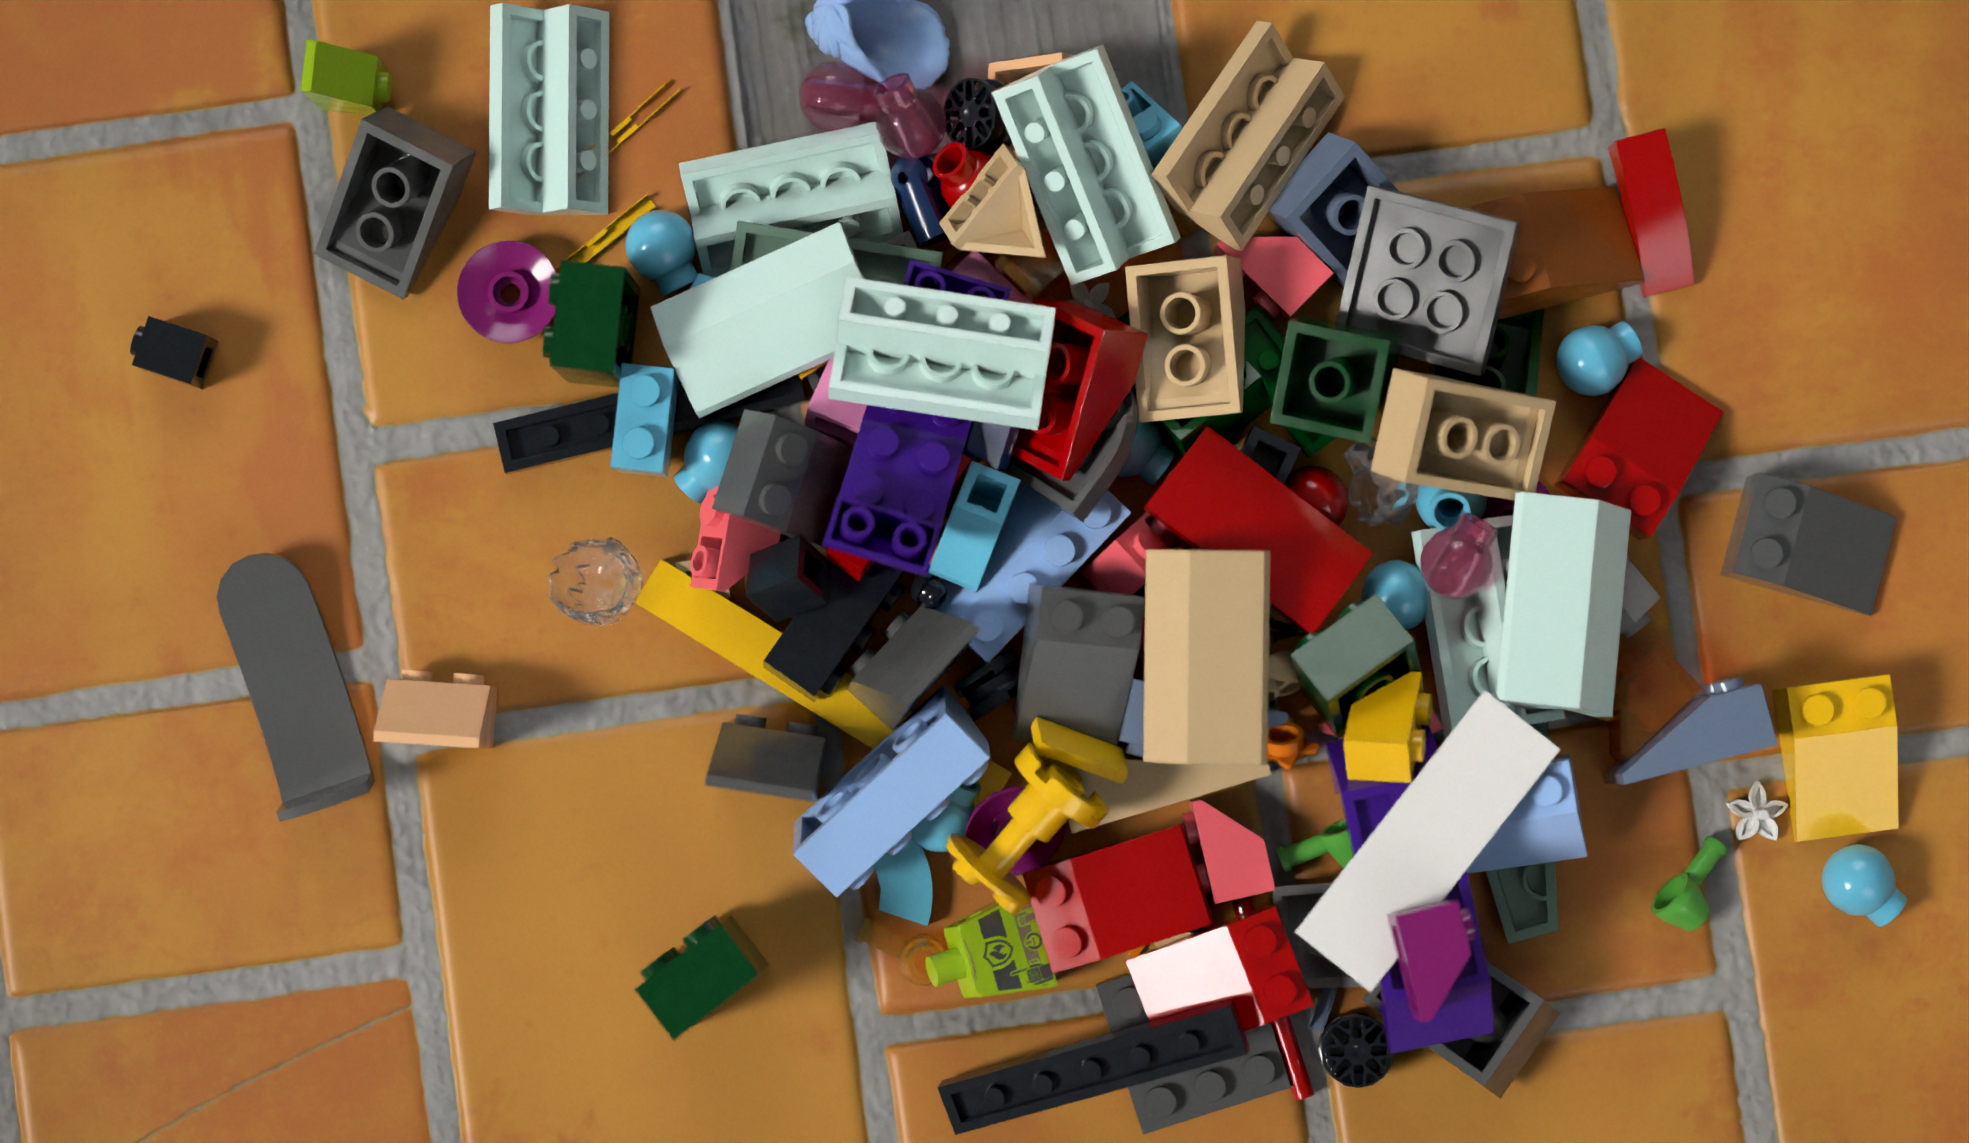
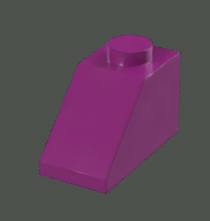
(1431, 952)

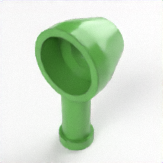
(1331, 840)
(1680, 898)

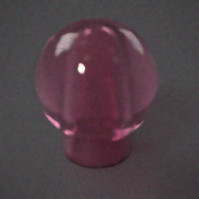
(836, 97)
(908, 118)
(1459, 557)

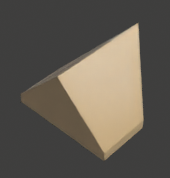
(996, 211)

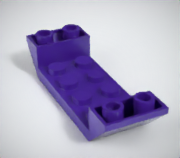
(903, 464)
(1468, 1005)

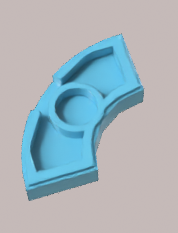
(906, 884)

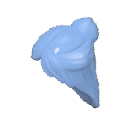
(882, 37)

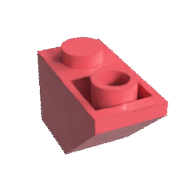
(1279, 272)
(725, 547)
(1123, 562)
(1231, 855)

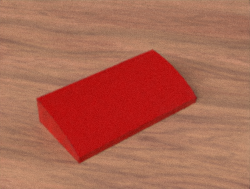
(1231, 503)

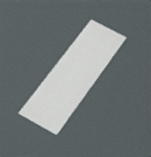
(1428, 837)

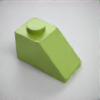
(344, 79)

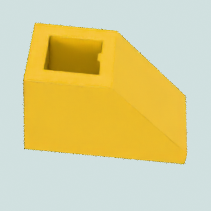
(1386, 732)

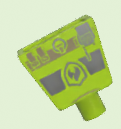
(993, 954)

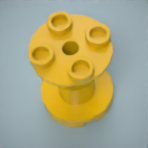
(1037, 813)

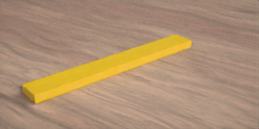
(748, 641)

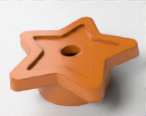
(1287, 745)

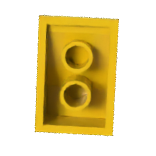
(1839, 756)

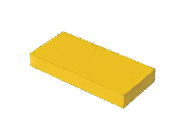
(1079, 750)

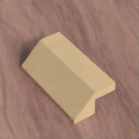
(1247, 136)
(1206, 657)

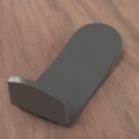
(294, 684)

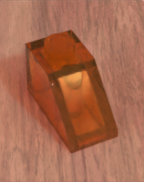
(1033, 275)
(1646, 697)

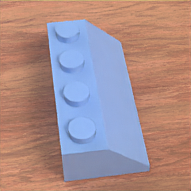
(1034, 547)
(890, 793)
(1542, 825)

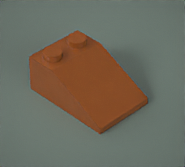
(1566, 247)

